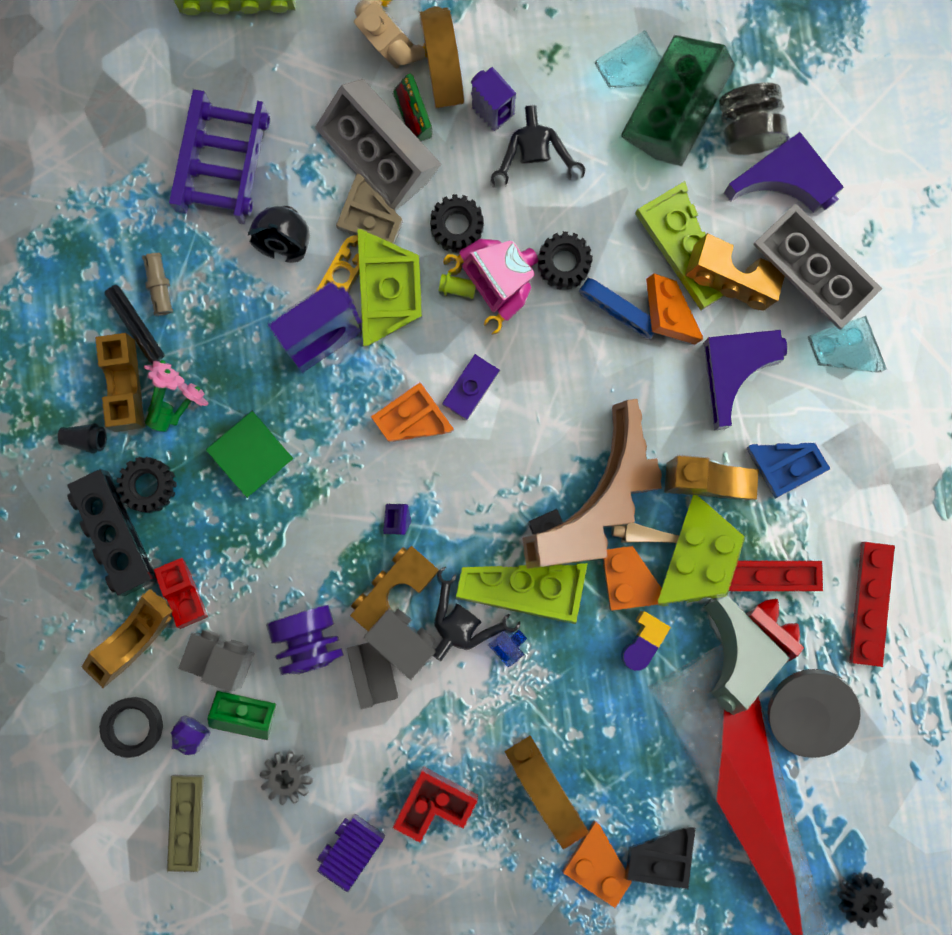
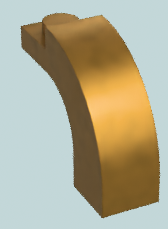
(442, 56)
(129, 640)
(546, 792)

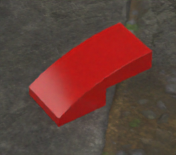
(181, 593)

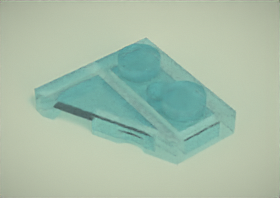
(630, 63)
(848, 348)

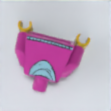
(499, 275)

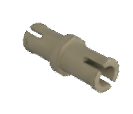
(157, 284)

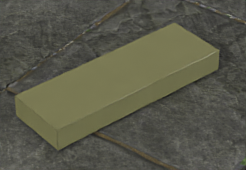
(185, 823)

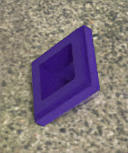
(396, 519)

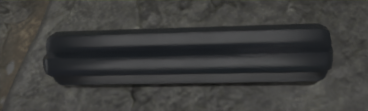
(134, 324)

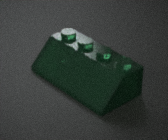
(679, 99)

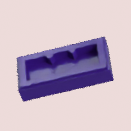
(471, 387)

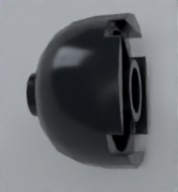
(280, 232)

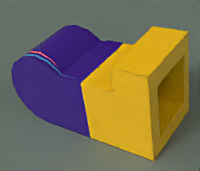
(646, 642)

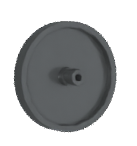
(813, 713)

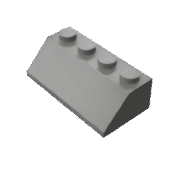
(376, 143)
(817, 266)

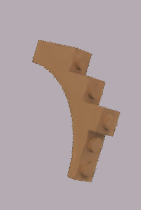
(610, 505)

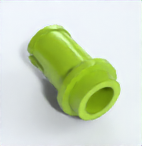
(456, 286)

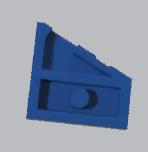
(787, 465)

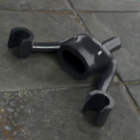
(534, 146)
(460, 624)

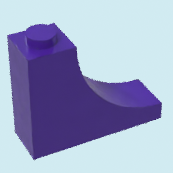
(794, 171)
(730, 363)

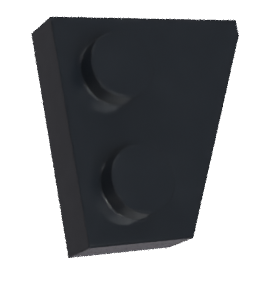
(663, 859)

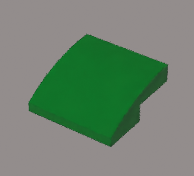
(249, 453)

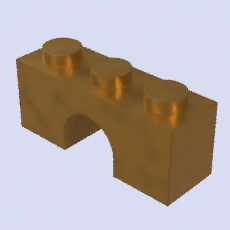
(713, 267)
(119, 363)
(409, 569)

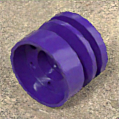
(304, 640)

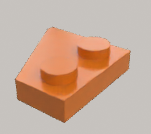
(670, 311)
(412, 417)
(629, 580)

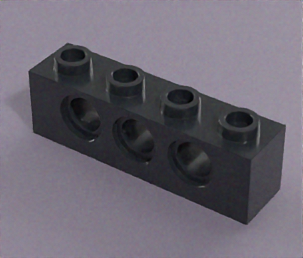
(139, 569)

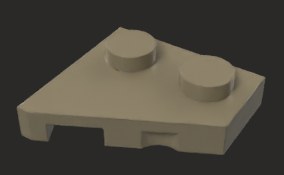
(369, 212)

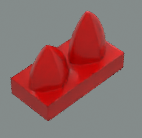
(786, 636)

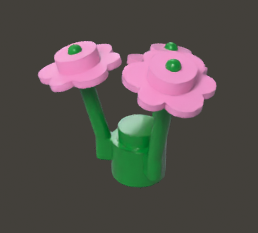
(160, 412)

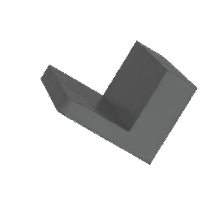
(371, 675)

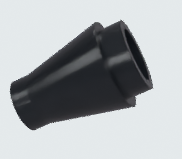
(84, 437)

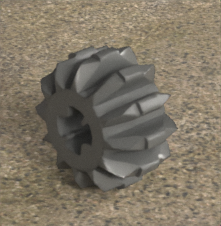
(277, 784)

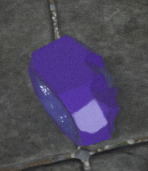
(189, 735)

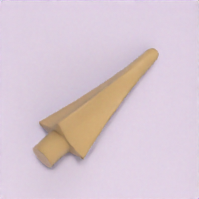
(638, 533)

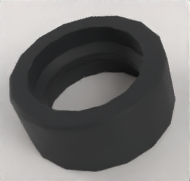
(107, 730)

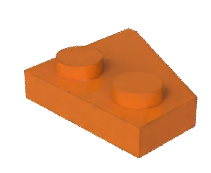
(598, 867)

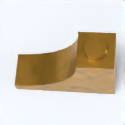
(705, 478)

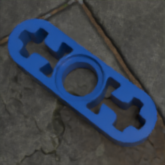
(617, 307)

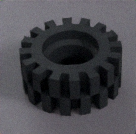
(459, 206)
(577, 248)
(128, 480)

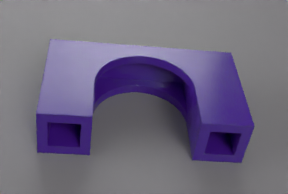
(317, 326)

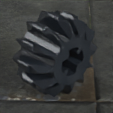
(874, 892)

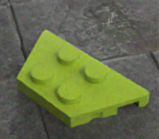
(387, 286)
(703, 557)

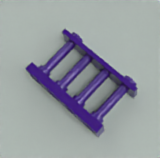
(196, 138)

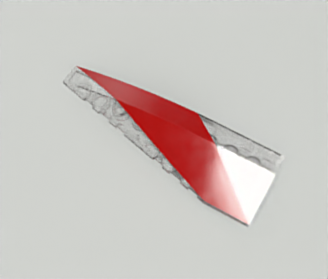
(746, 784)

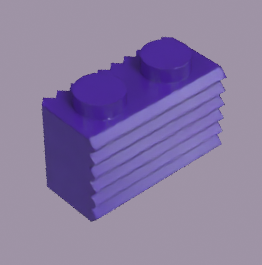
(492, 98)
(350, 852)

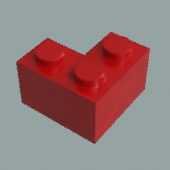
(432, 796)

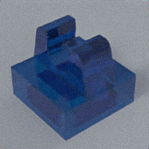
(507, 647)

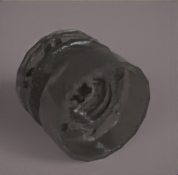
(753, 118)

